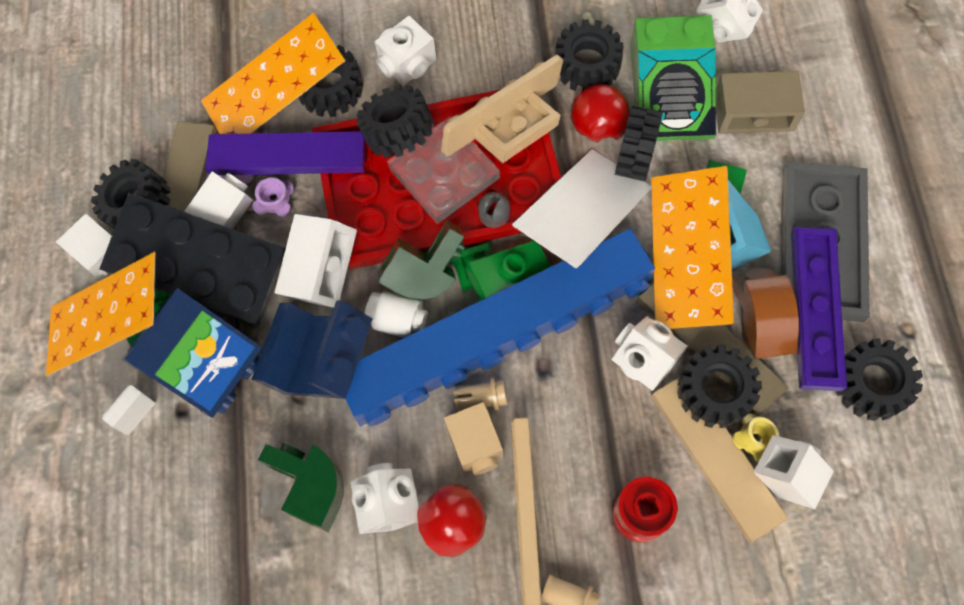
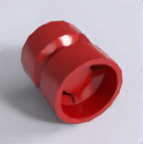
(644, 509)

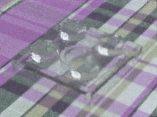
(441, 181)

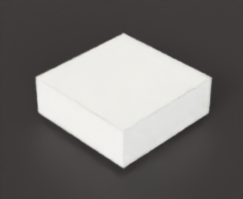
(128, 410)

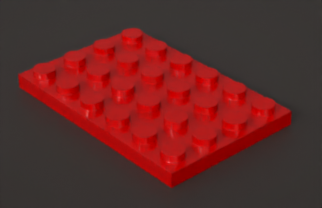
(385, 209)

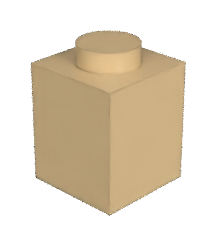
(474, 439)

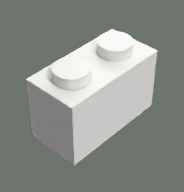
(315, 260)

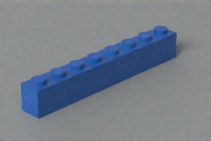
(496, 327)

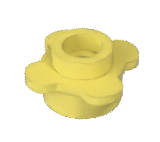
(755, 426)

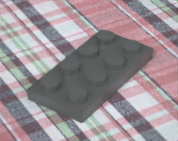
(838, 200)

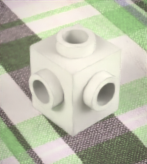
(731, 17)
(405, 51)
(648, 351)
(384, 499)

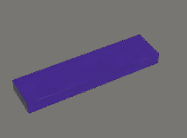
(286, 153)
(819, 309)

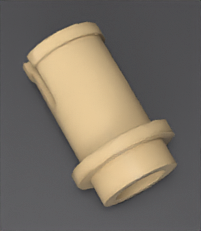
(491, 393)
(565, 593)

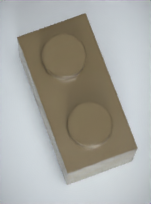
(759, 102)

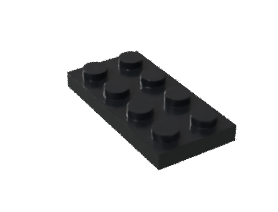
(196, 256)

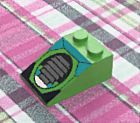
(676, 74)

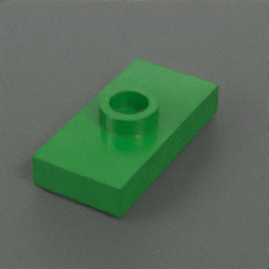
(506, 268)

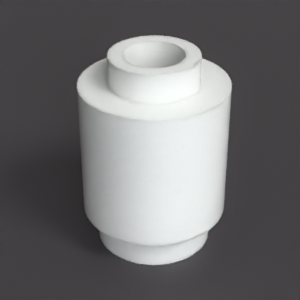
(396, 314)

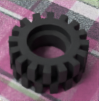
(594, 39)
(338, 95)
(395, 121)
(638, 143)
(125, 180)
(895, 364)
(736, 368)

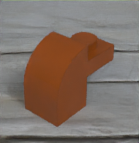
(768, 312)

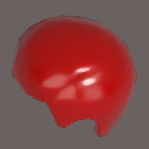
(600, 113)
(451, 520)

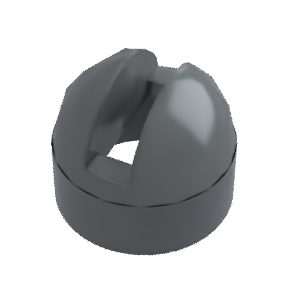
(501, 212)

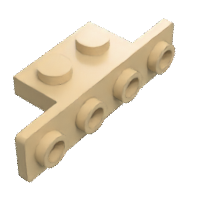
(509, 117)

